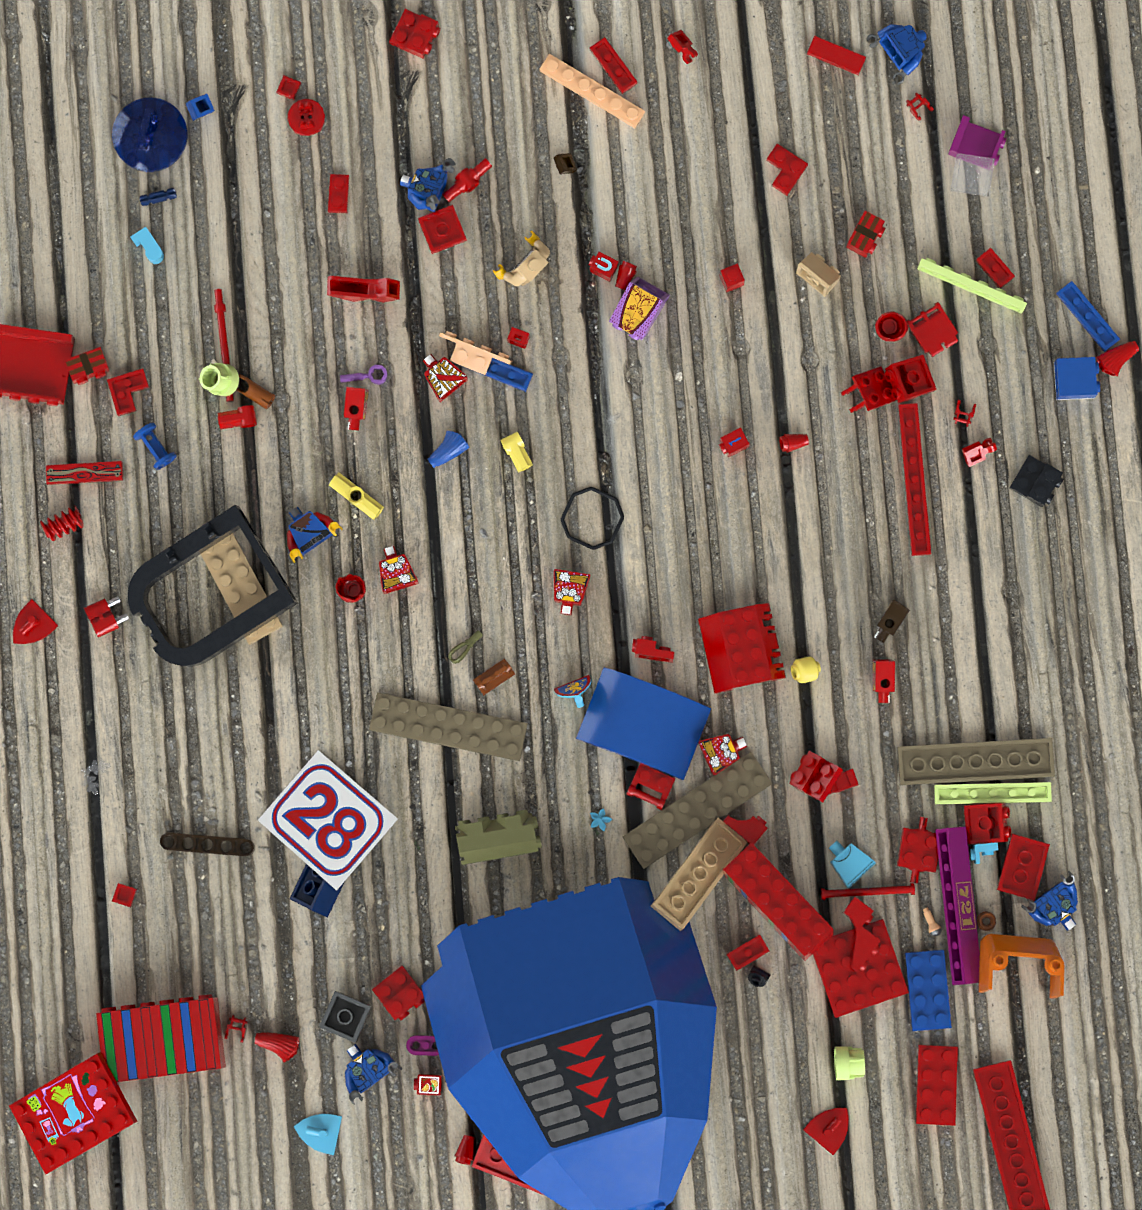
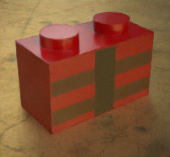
(865, 234)
(87, 366)

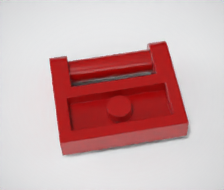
(653, 780)

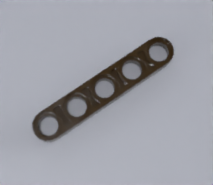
(198, 840)

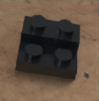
(1037, 481)

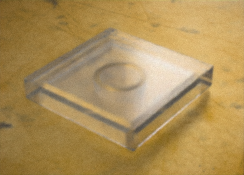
(972, 174)

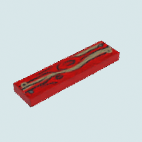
(84, 473)

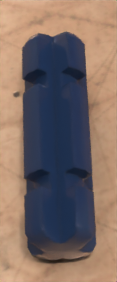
(158, 196)

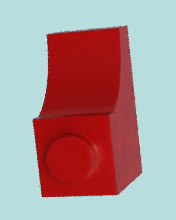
(748, 829)

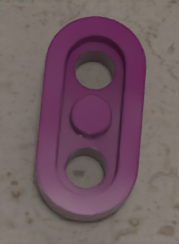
(425, 1045)

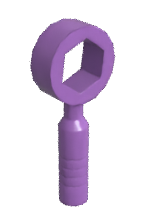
(360, 376)

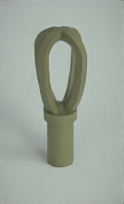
(469, 642)

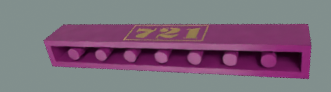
(958, 905)

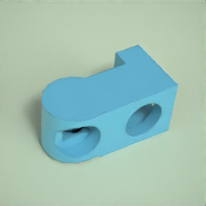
(152, 249)

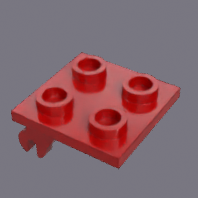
(873, 388)

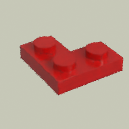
(790, 166)
(123, 386)

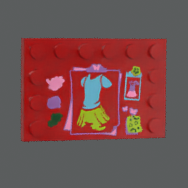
(73, 1113)

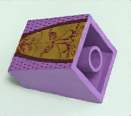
(638, 308)

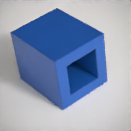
(200, 107)

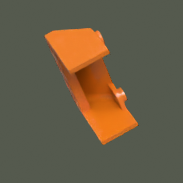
(997, 948)

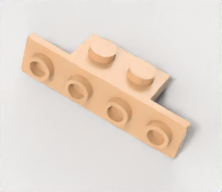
(472, 356)

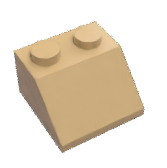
(818, 273)

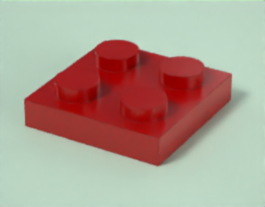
(442, 229)

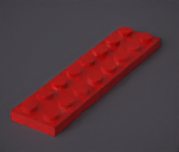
(1010, 1137)

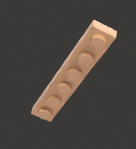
(592, 91)

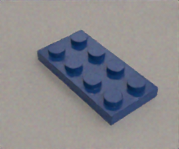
(928, 990)

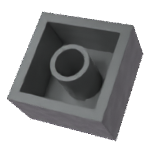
(345, 1016)

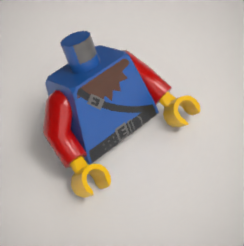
(308, 531)

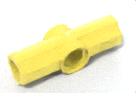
(365, 503)

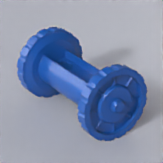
(155, 446)

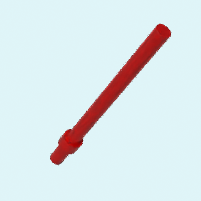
(220, 308)

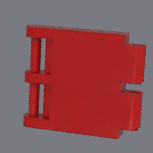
(933, 330)

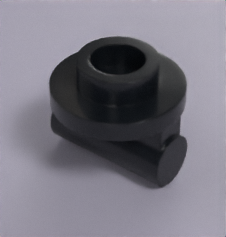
(758, 977)

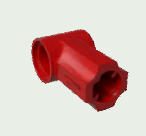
(243, 417)

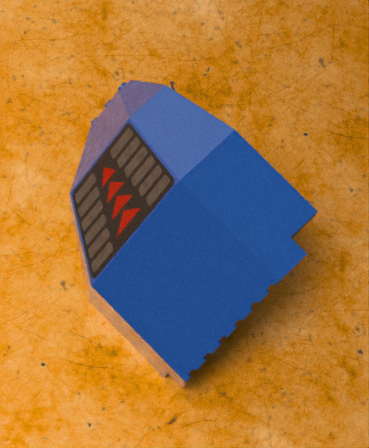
(580, 1043)

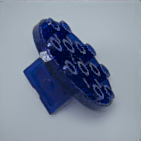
(149, 134)

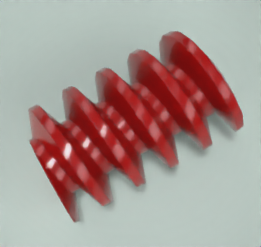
(62, 524)

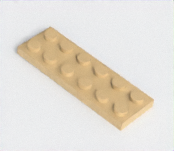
(237, 582)
(698, 874)

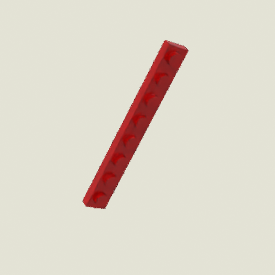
(914, 479)

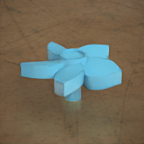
(599, 819)

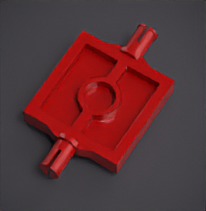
(918, 850)

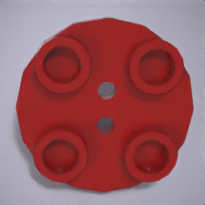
(306, 126)

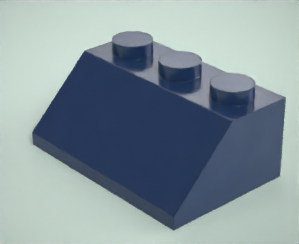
(314, 892)

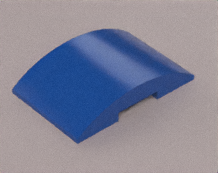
(643, 723)

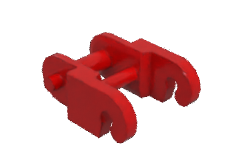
(924, 101)
(970, 415)
(242, 1029)

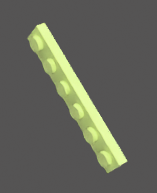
(965, 282)
(992, 793)

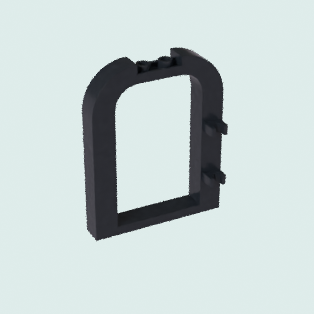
(183, 552)

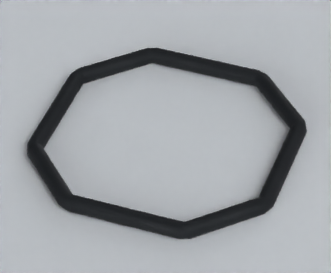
(616, 529)

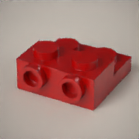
(415, 33)
(909, 379)
(645, 649)
(815, 776)
(987, 823)
(399, 993)

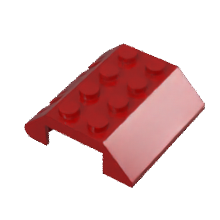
(740, 647)

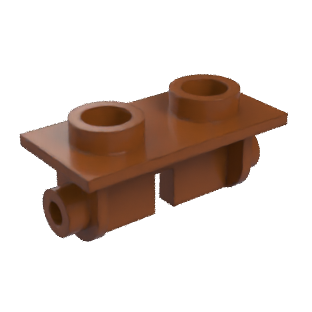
(494, 677)

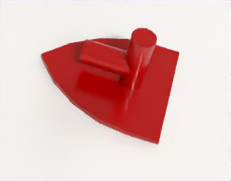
(32, 624)
(829, 1128)

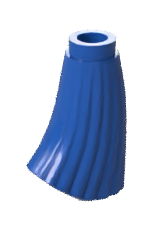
(451, 447)

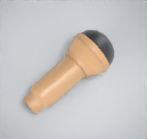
(934, 928)

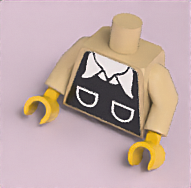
(529, 266)

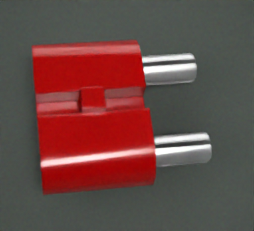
(102, 617)

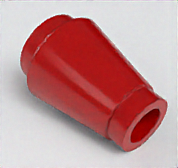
(625, 275)
(793, 441)
(465, 1151)

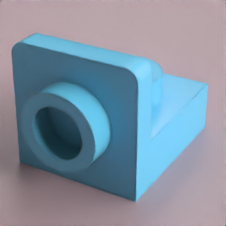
(986, 849)

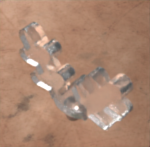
(89, 780)

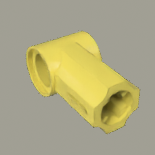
(515, 448)

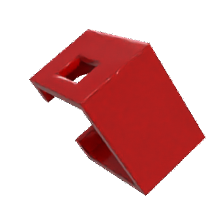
(522, 335)

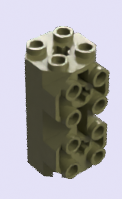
(498, 837)

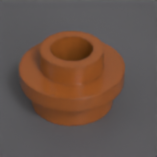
(990, 916)

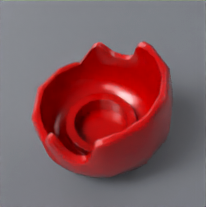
(350, 588)

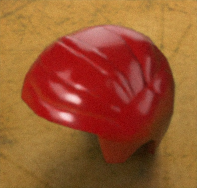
(891, 326)

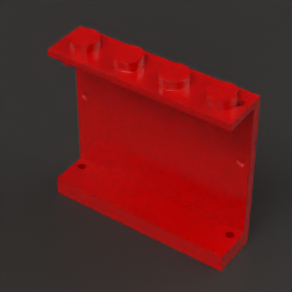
(34, 364)

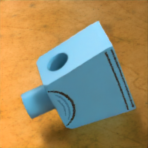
(850, 863)

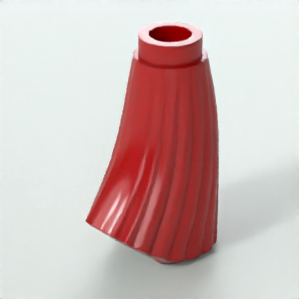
(1114, 359)
(281, 1044)

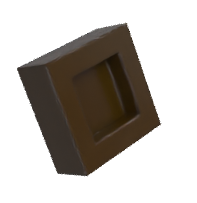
(565, 163)

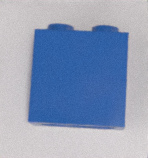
(1076, 378)

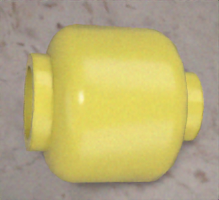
(805, 669)

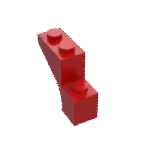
(363, 289)
(864, 942)

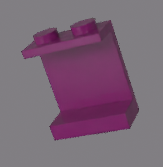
(977, 141)

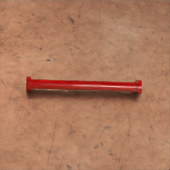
(867, 891)

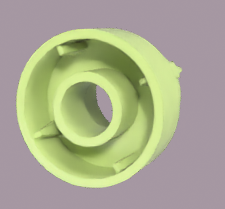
(219, 379)
(849, 1062)

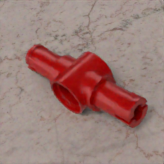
(467, 180)

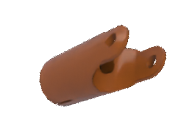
(257, 393)

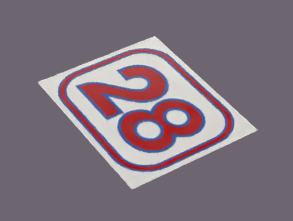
(327, 820)

